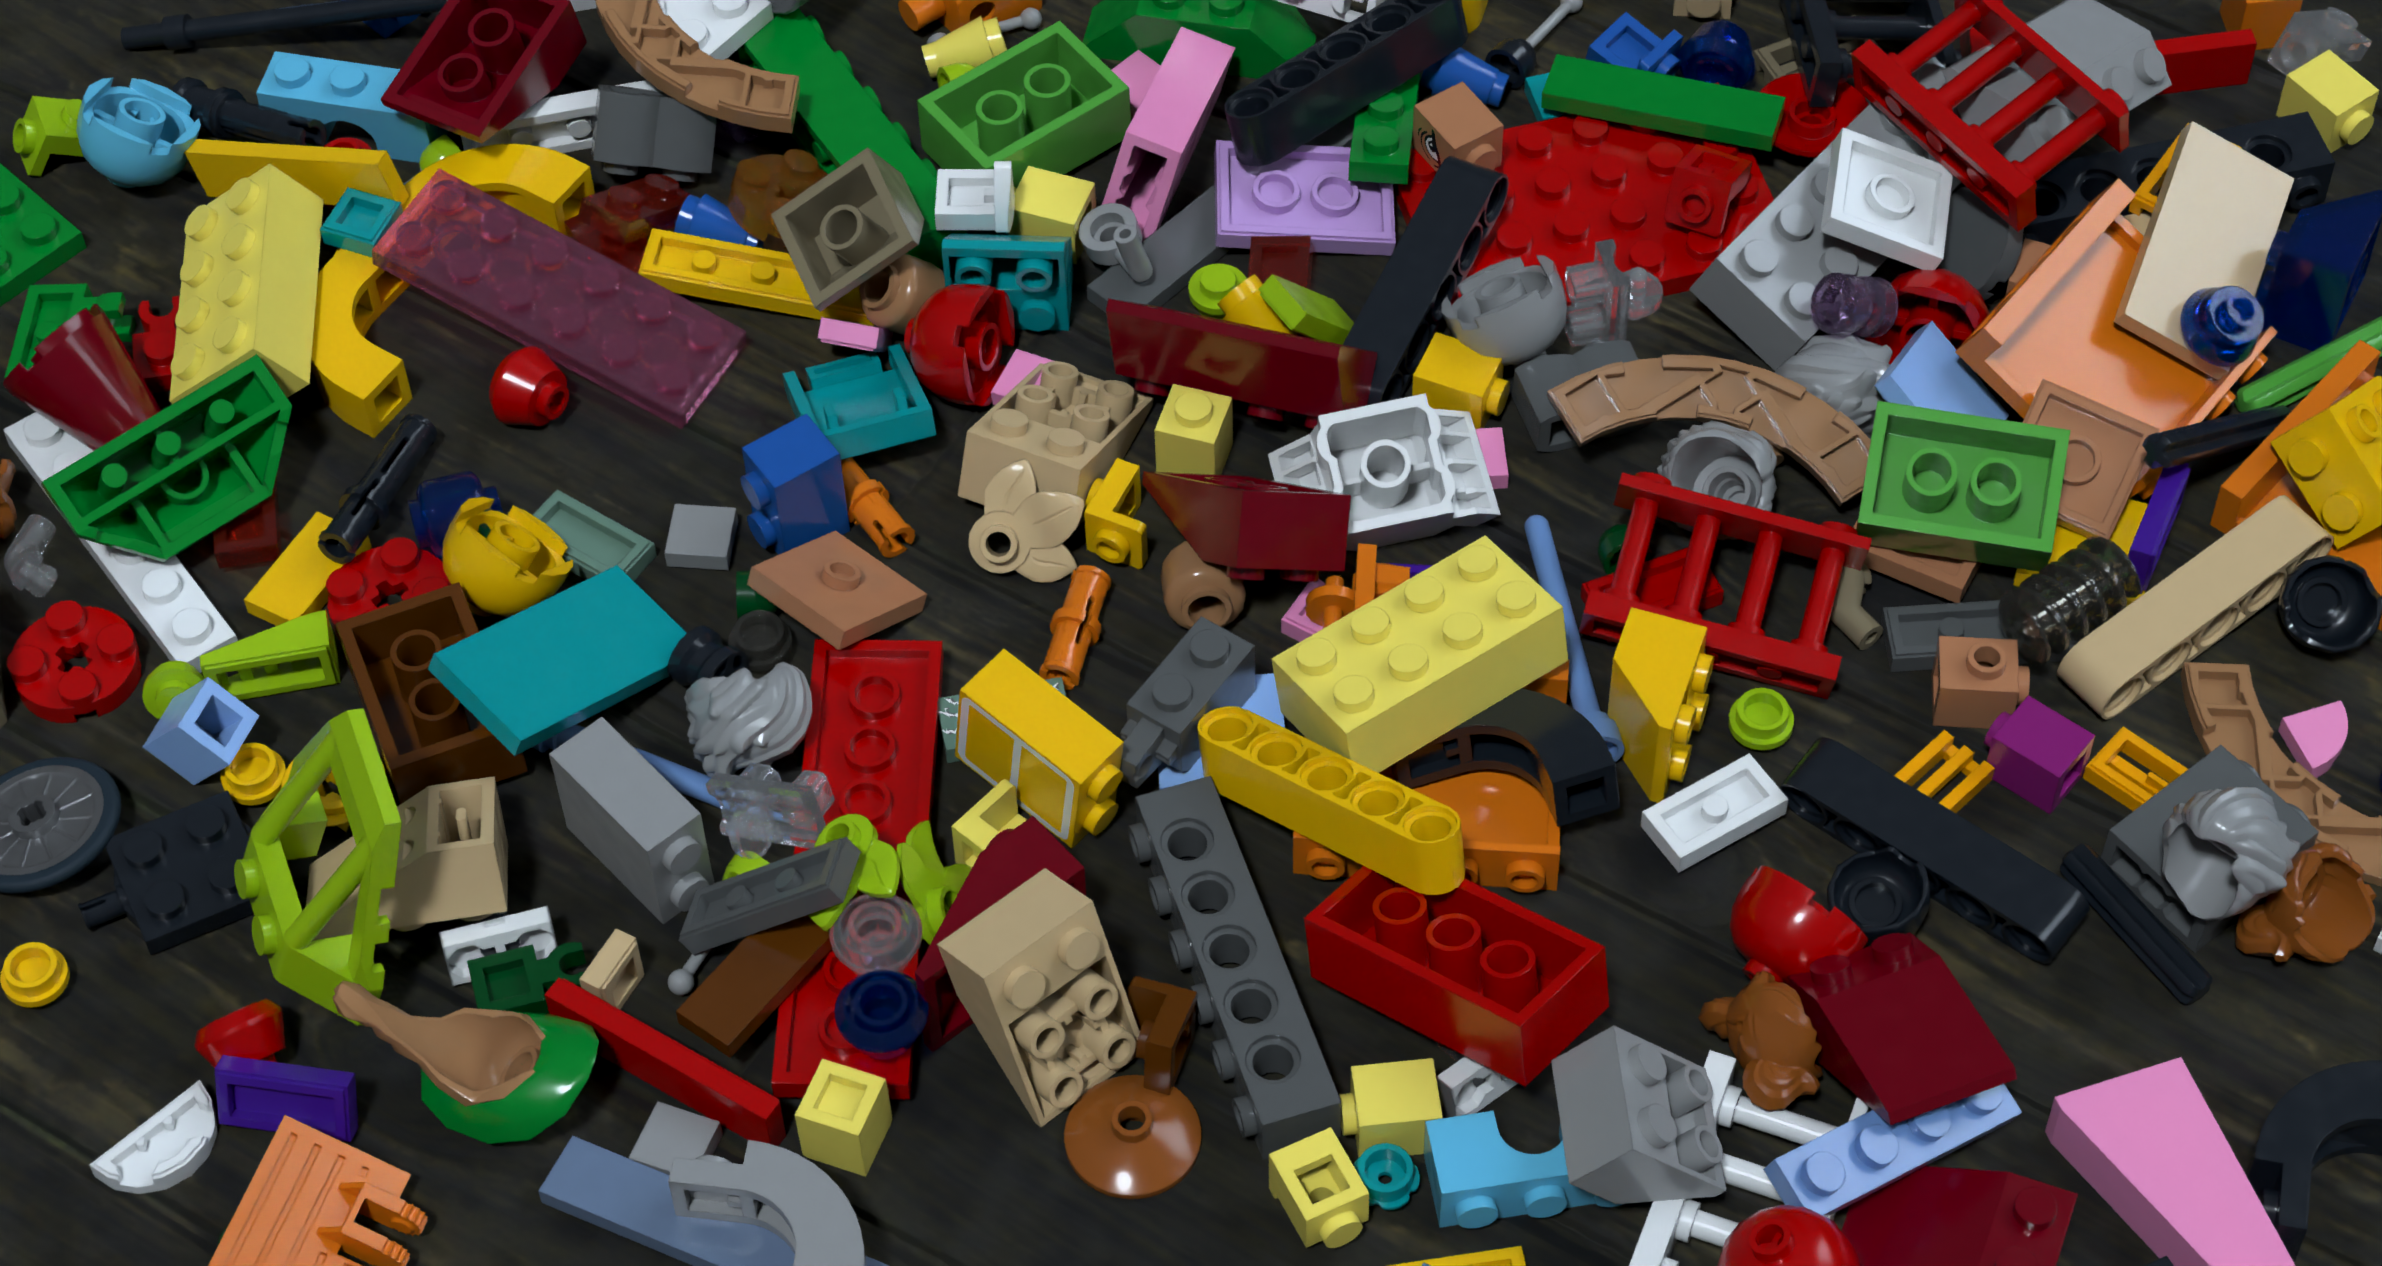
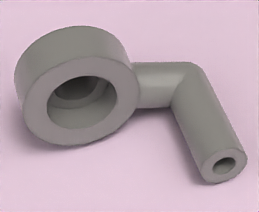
(1114, 237)

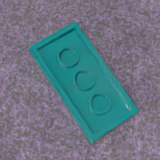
(560, 659)

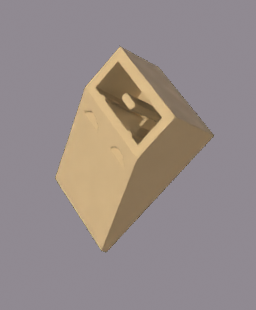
(1064, 428)
(447, 861)
(1044, 993)

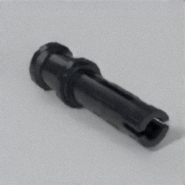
(228, 115)

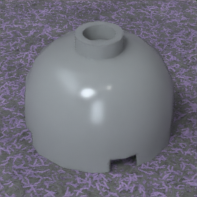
(1509, 310)

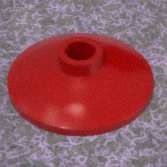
(1811, 129)

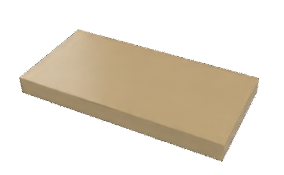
(2204, 232)

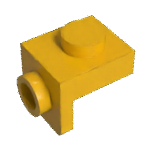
(1110, 515)

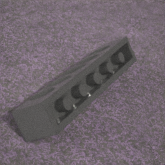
(1193, 823)

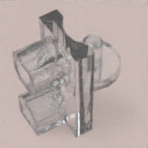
(1607, 297)
(766, 811)

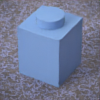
(201, 731)

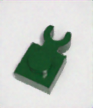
(518, 980)

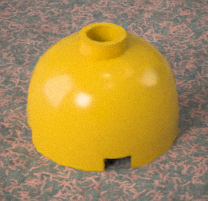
(509, 568)

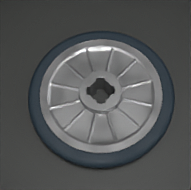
(53, 821)

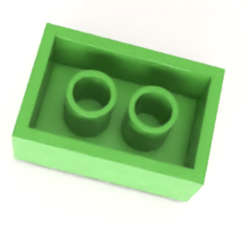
(1031, 105)
(1963, 486)

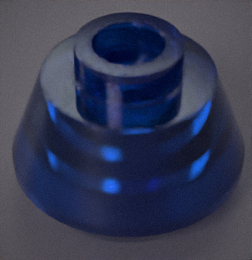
(1718, 54)
(2222, 324)
(881, 1013)

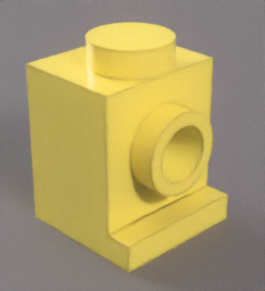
(1319, 1172)

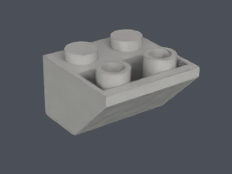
(1637, 1121)

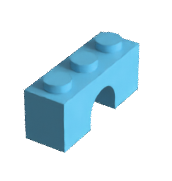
(347, 93)
(1484, 1179)

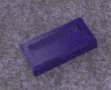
(2158, 521)
(262, 1092)

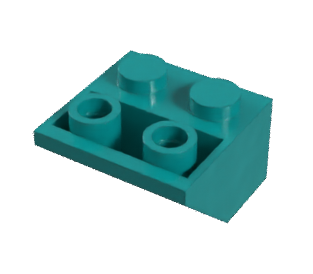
(1028, 268)

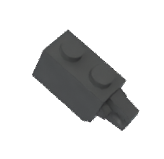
(1200, 674)

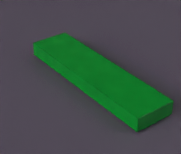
(1663, 102)

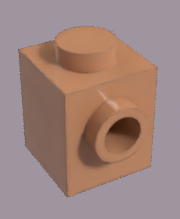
(1976, 681)

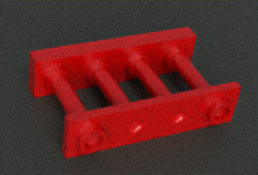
(1970, 149)
(1741, 645)

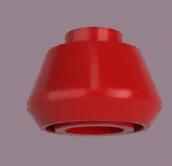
(528, 388)
(245, 1033)

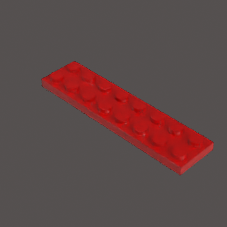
(878, 748)

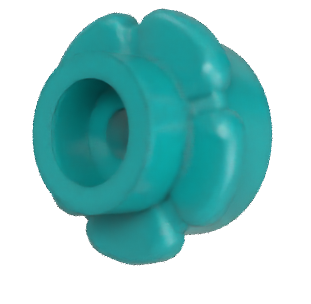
(1389, 1161)

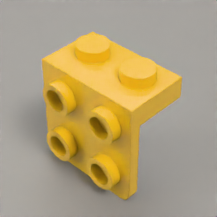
(2340, 462)

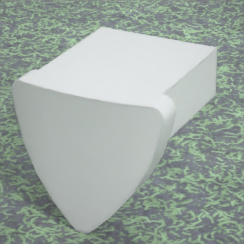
(975, 198)

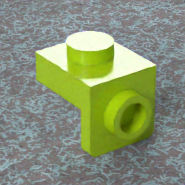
(46, 130)

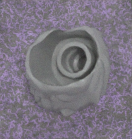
(1841, 374)
(1722, 464)
(747, 718)
(2226, 851)

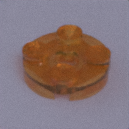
(766, 185)

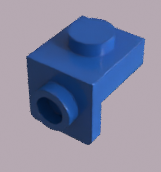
(1636, 47)

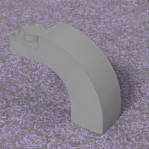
(776, 1193)

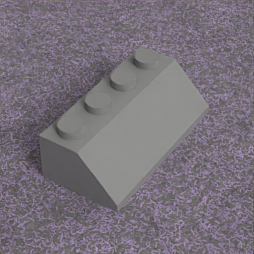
(2097, 42)

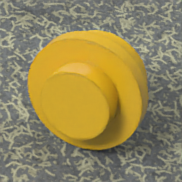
(253, 774)
(34, 975)

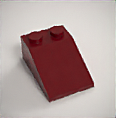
(486, 64)
(1256, 523)
(999, 869)
(1899, 1028)
(1961, 1220)

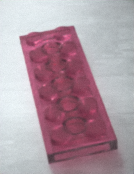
(559, 298)

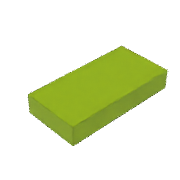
(1306, 310)

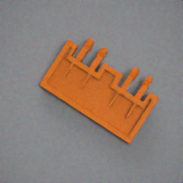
(306, 1206)

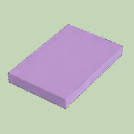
(1302, 197)

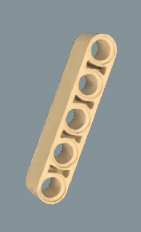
(2192, 608)

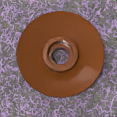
(1138, 1160)

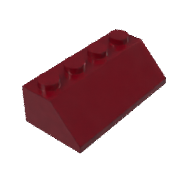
(1238, 361)

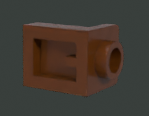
(1166, 1029)

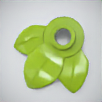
(876, 869)
(926, 880)

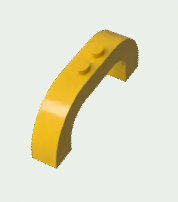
(365, 381)

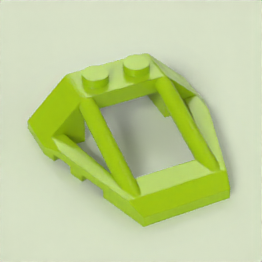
(294, 830)

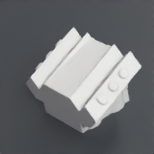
(1401, 463)

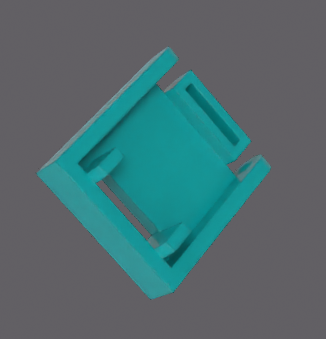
(862, 405)

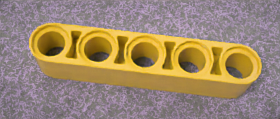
(1333, 800)

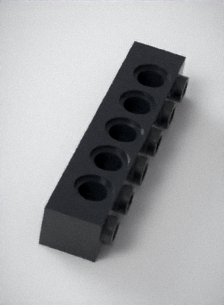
(2283, 142)

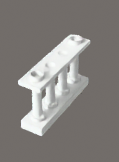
(1682, 1217)

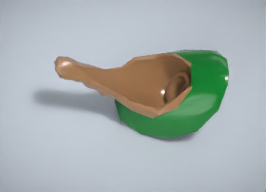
(473, 1059)

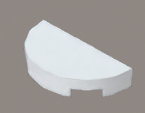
(162, 1148)

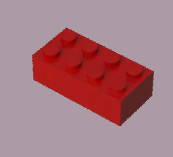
(1460, 969)

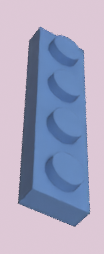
(1874, 1154)

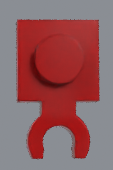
(155, 347)

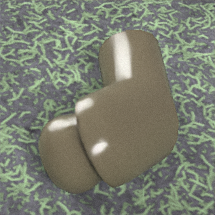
(1848, 612)

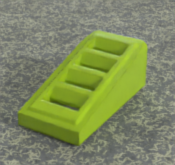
(278, 659)

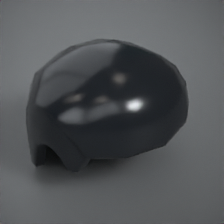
(2329, 605)
(1881, 892)

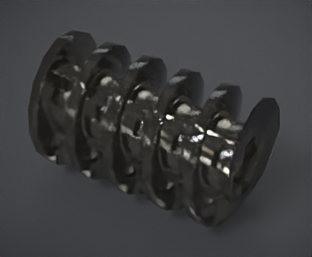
(2068, 599)

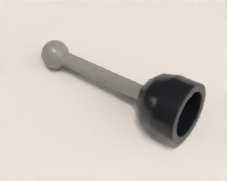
(1518, 56)

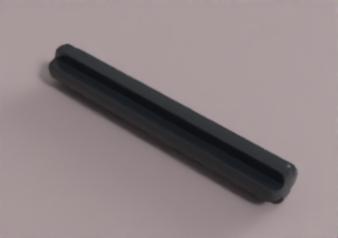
(2212, 437)

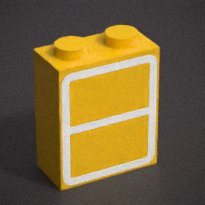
(1041, 743)

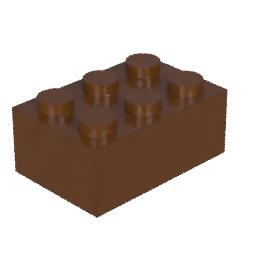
(414, 718)

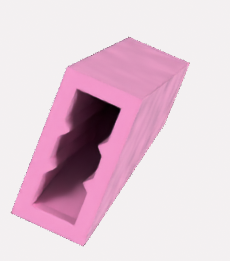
(1168, 127)
(2166, 1168)

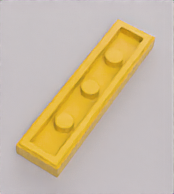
(319, 169)
(737, 276)

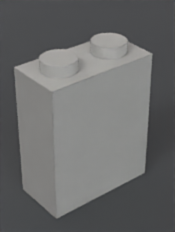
(632, 819)

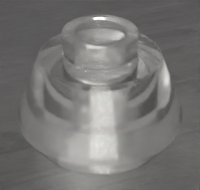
(876, 934)

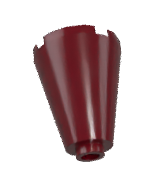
(84, 381)

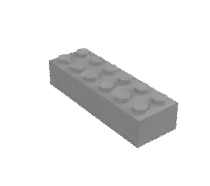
(1771, 269)

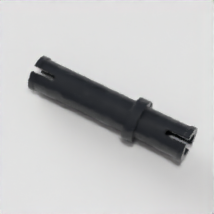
(367, 504)

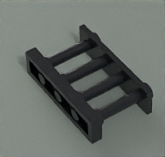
(1817, 51)

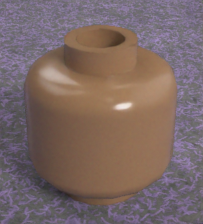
(899, 291)
(1199, 589)

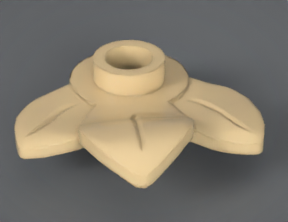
(1033, 523)

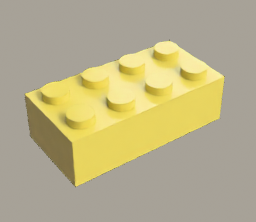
(249, 283)
(1422, 657)

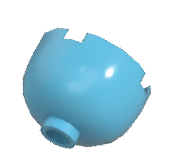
(135, 132)

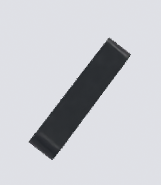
(1341, 76)
(1424, 270)
(1963, 863)

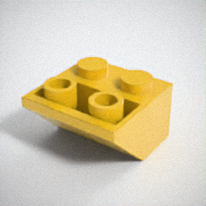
(1659, 696)

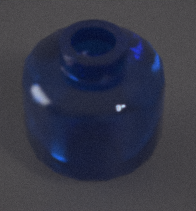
(439, 502)

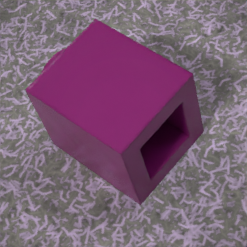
(2038, 753)

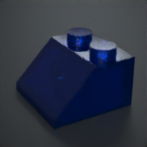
(2319, 269)

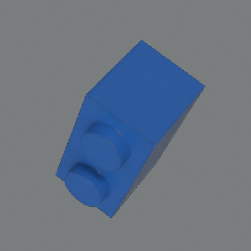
(794, 486)

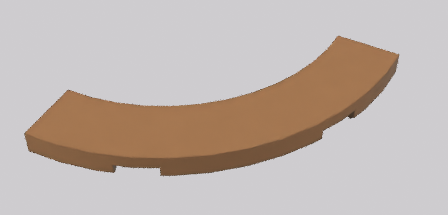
(692, 77)
(1723, 392)
(2229, 715)

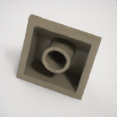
(849, 226)

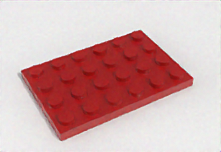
(1597, 182)

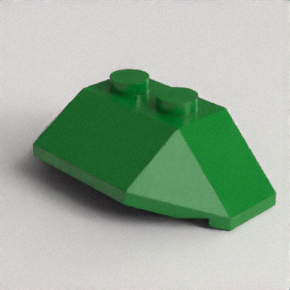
(1260, 30)
(180, 468)

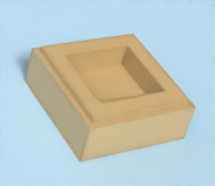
(614, 970)

